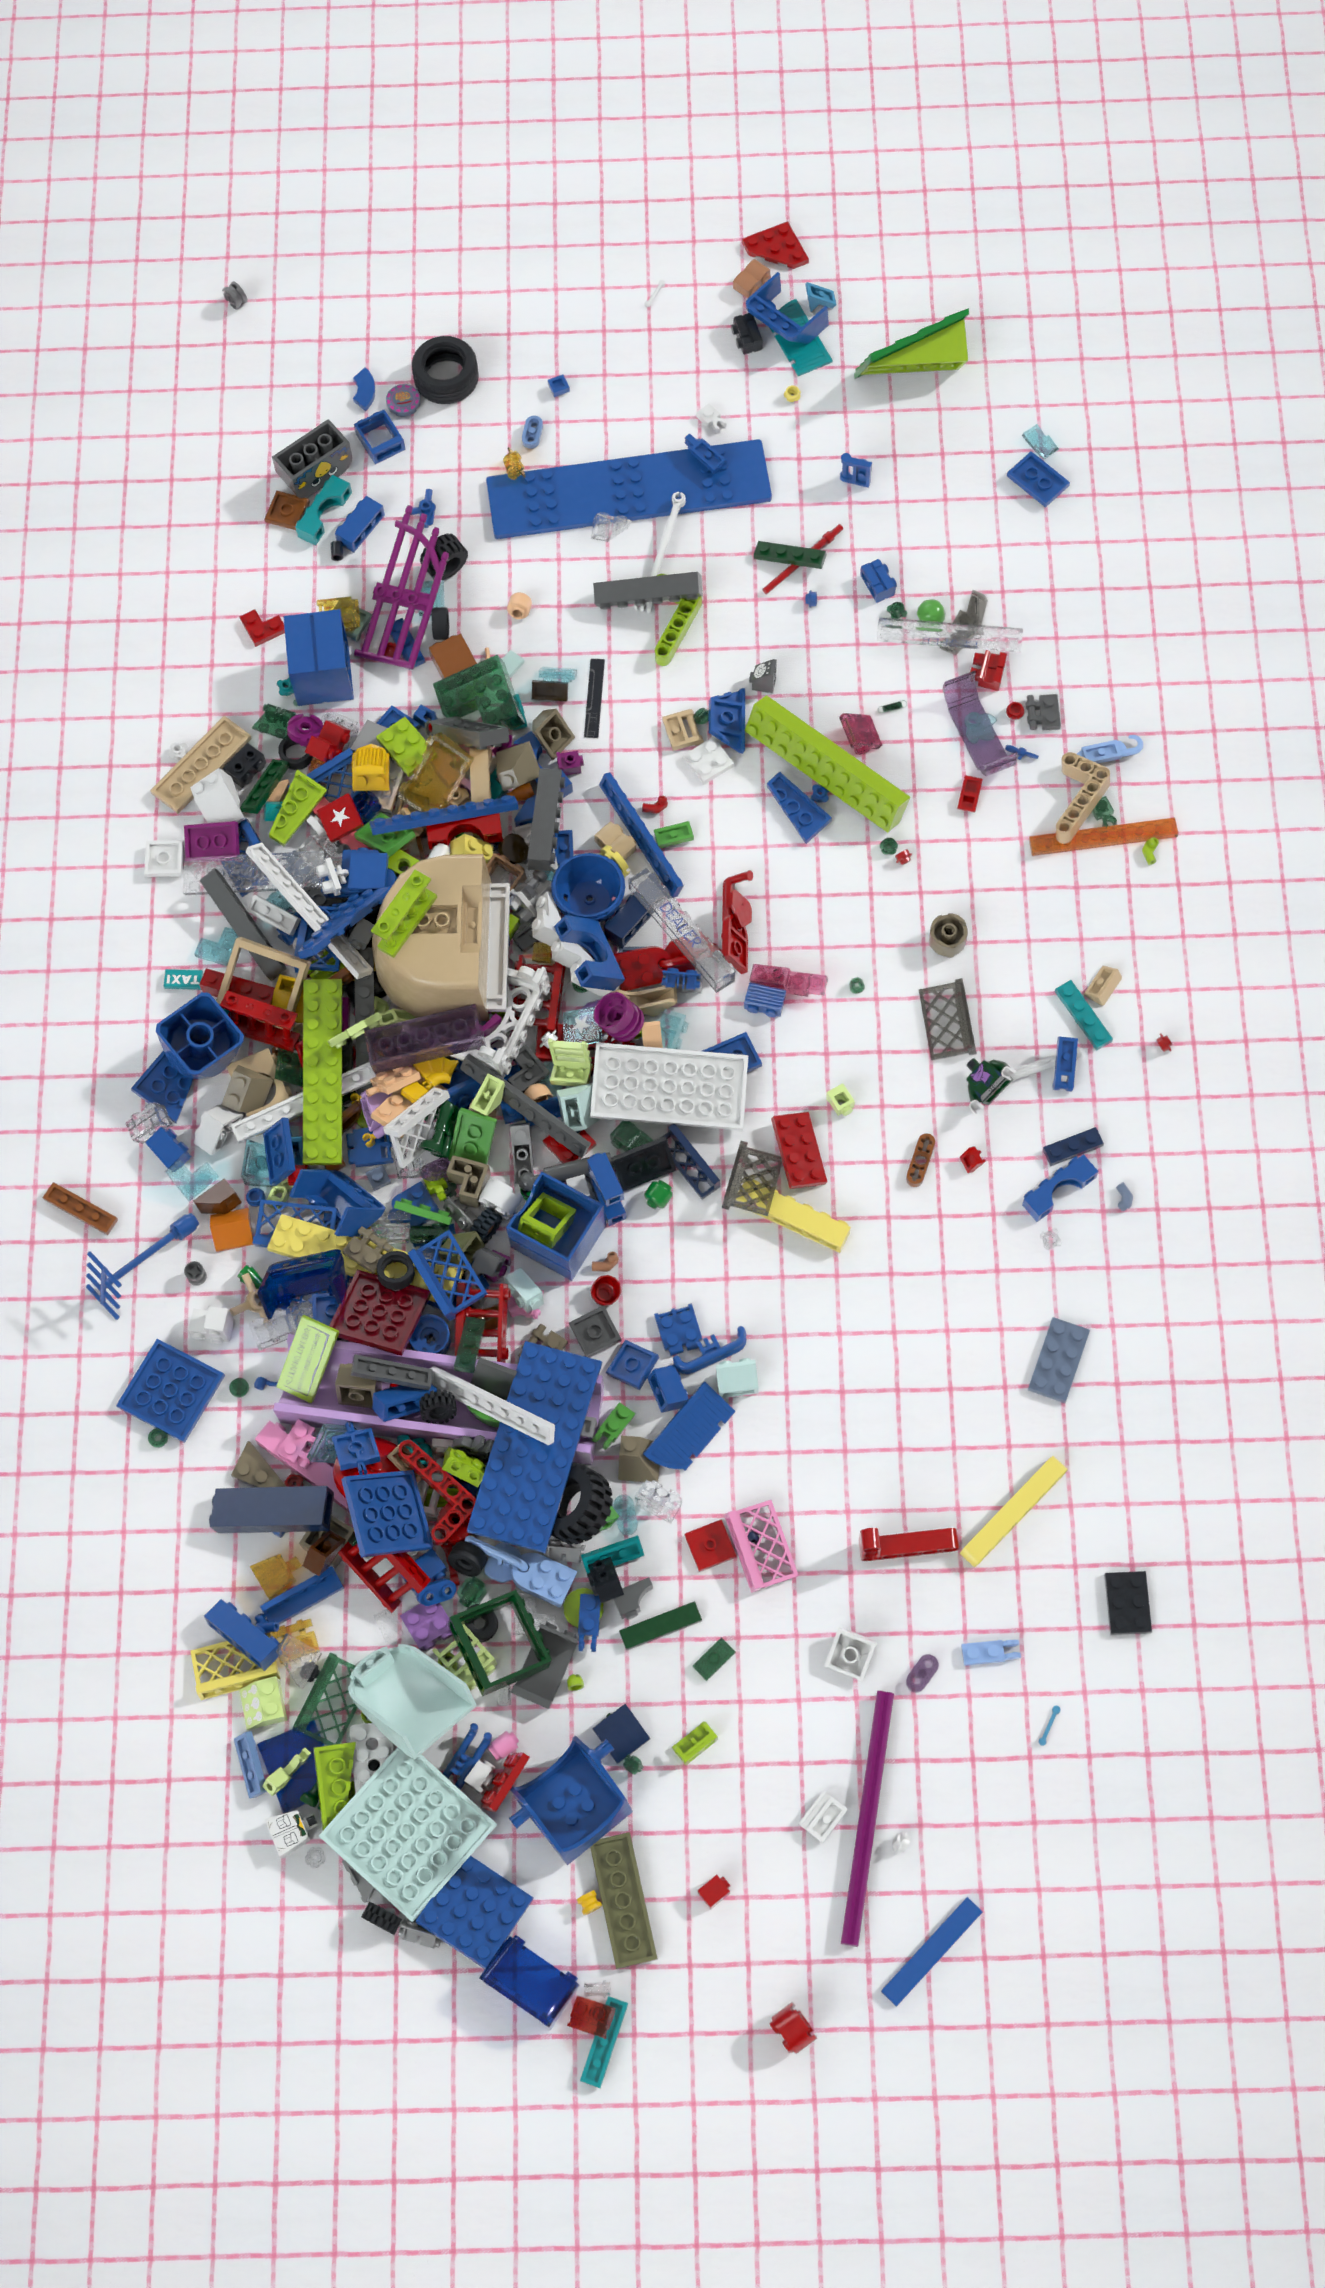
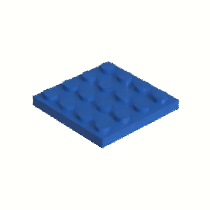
(170, 1390)
(387, 1513)
(475, 1911)

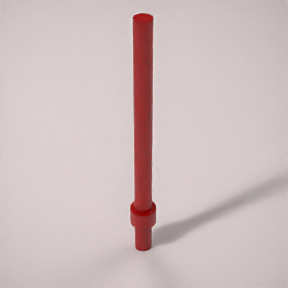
(827, 538)

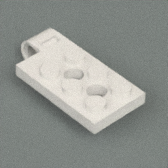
(362, 1755)

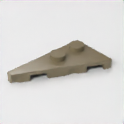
(255, 1470)

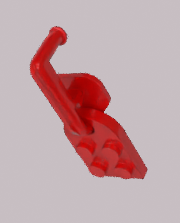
(734, 932)
(641, 965)

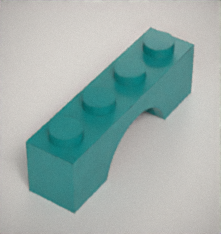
(334, 493)

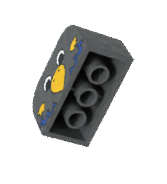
(313, 459)

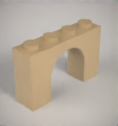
(265, 1064)

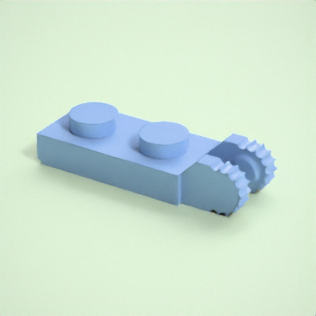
(988, 1652)

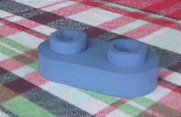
(531, 433)

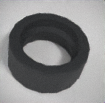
(296, 764)
(393, 1257)

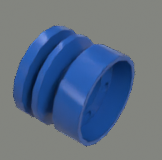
(427, 1327)

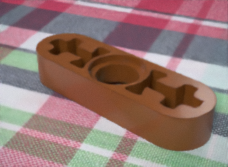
(921, 1174)

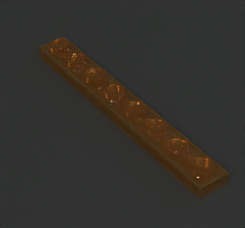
(1105, 836)

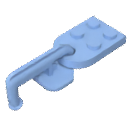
(529, 1571)

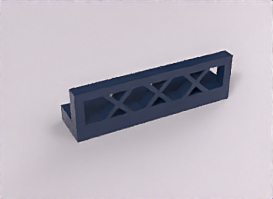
(696, 1162)

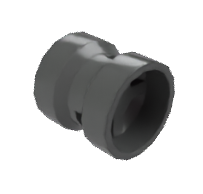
(194, 1269)

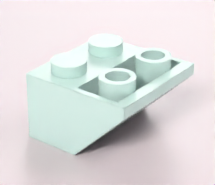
(576, 1106)
(737, 1378)

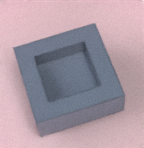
(378, 1177)

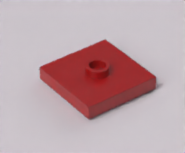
(710, 1545)

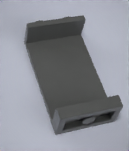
(544, 1685)

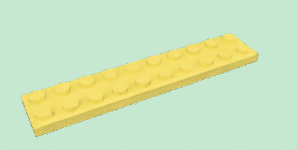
(301, 1238)

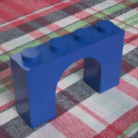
(604, 971)
(606, 1187)

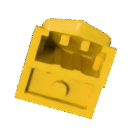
(370, 769)

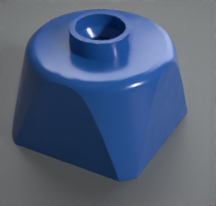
(199, 1021)

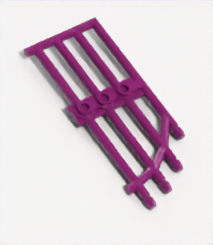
(404, 597)

